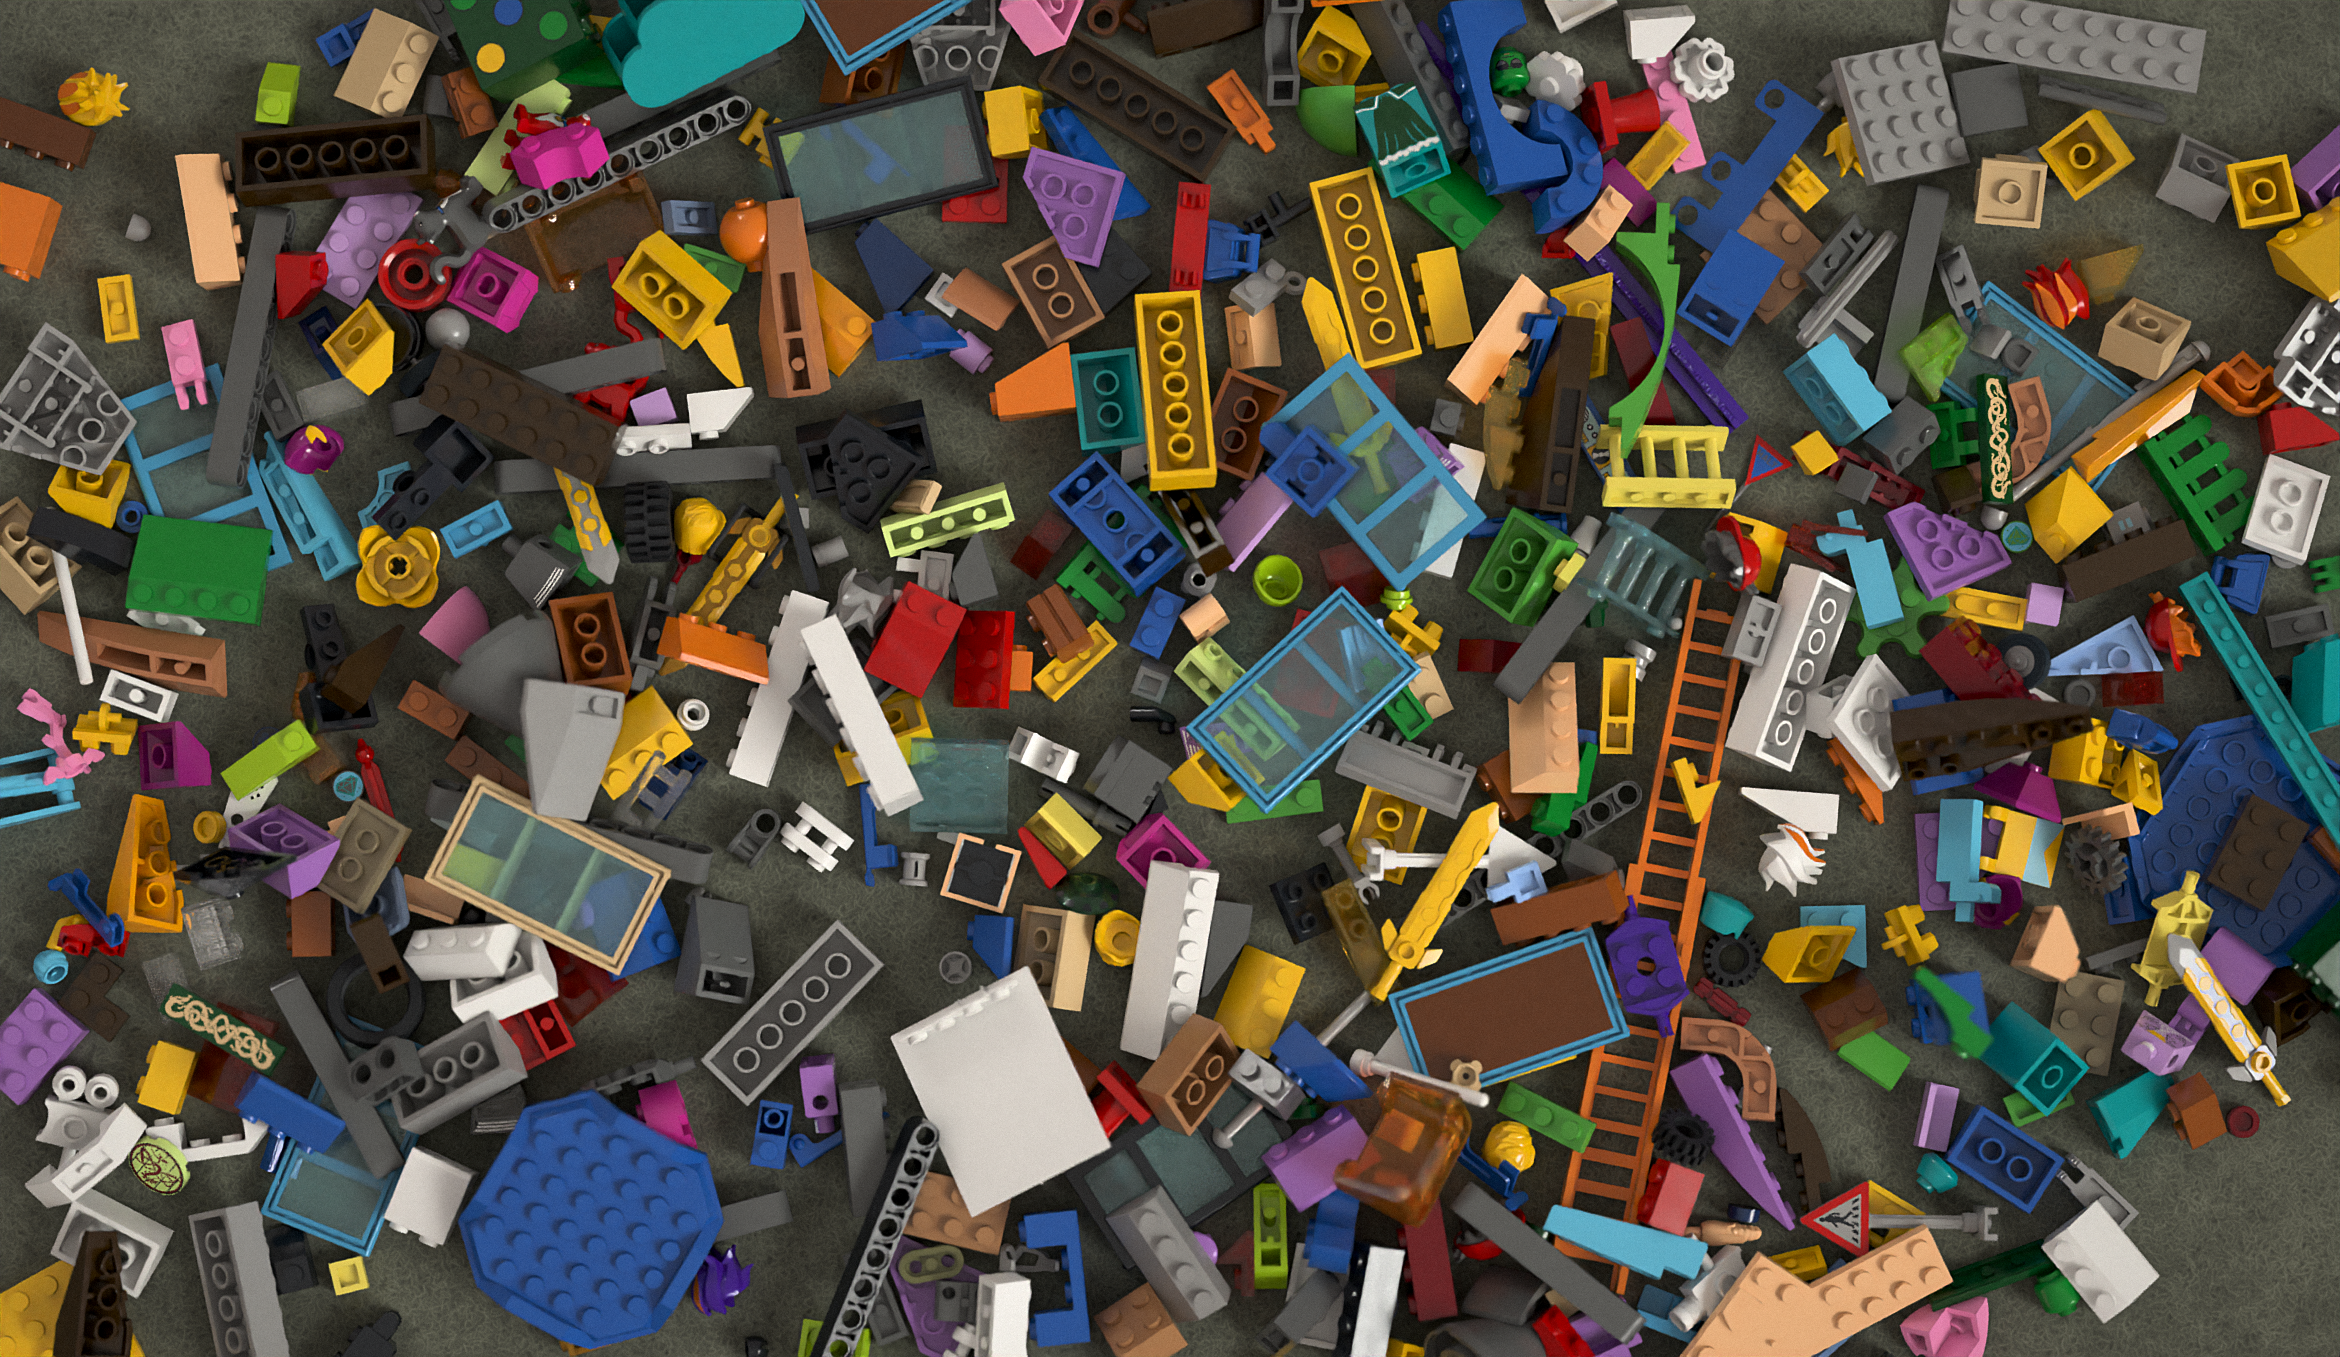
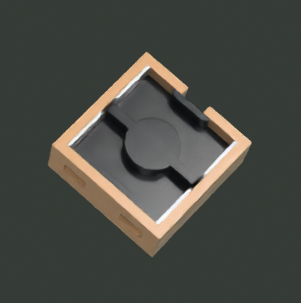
(980, 873)

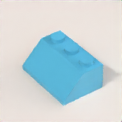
(1837, 390)

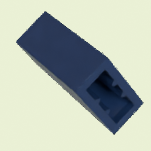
(891, 265)

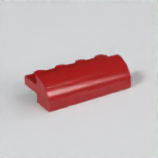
(539, 1033)

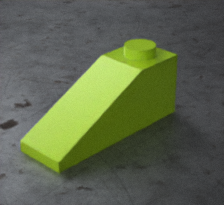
(270, 759)
(1269, 1237)

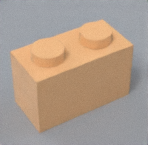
(1598, 223)

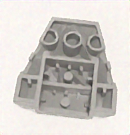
(963, 44)
(2311, 358)
(62, 407)

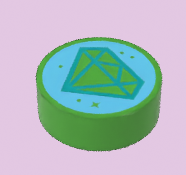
(2016, 537)

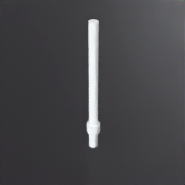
(72, 617)

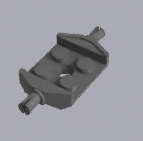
(639, 1073)

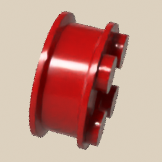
(394, 270)

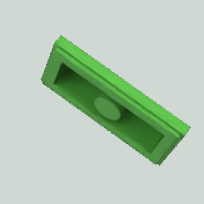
(1876, 1059)

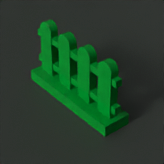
(2173, 482)
(1084, 584)

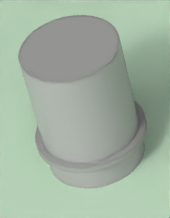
(829, 551)

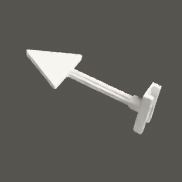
(1503, 854)

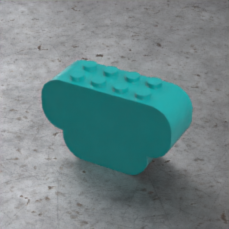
(682, 44)

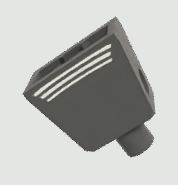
(539, 568)

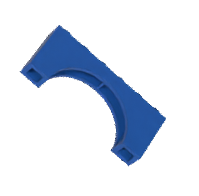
(1503, 154)

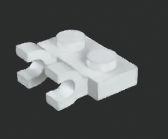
(933, 572)

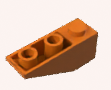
(1857, 781)

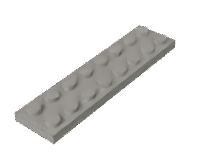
(2076, 42)

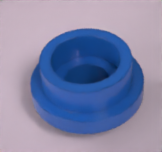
(122, 512)

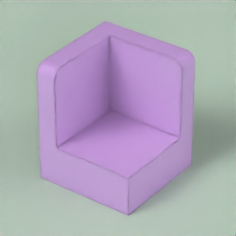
(654, 408)
(2043, 604)

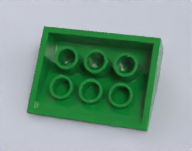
(199, 570)

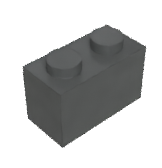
(1902, 435)

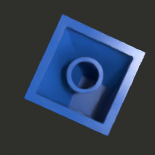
(993, 941)

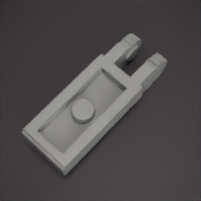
(2094, 1187)

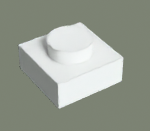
(935, 298)

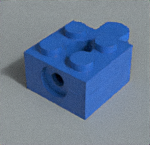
(1307, 465)

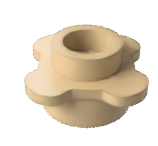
(1472, 1069)

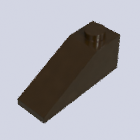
(355, 676)

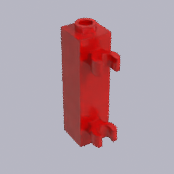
(1189, 237)

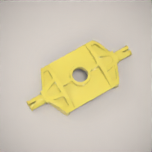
(2177, 914)

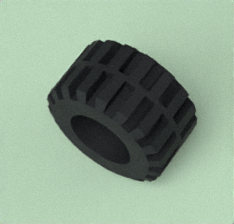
(649, 522)

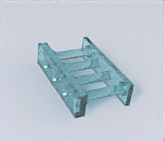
(1666, 557)

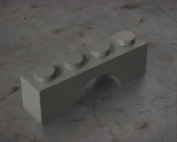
(1279, 52)

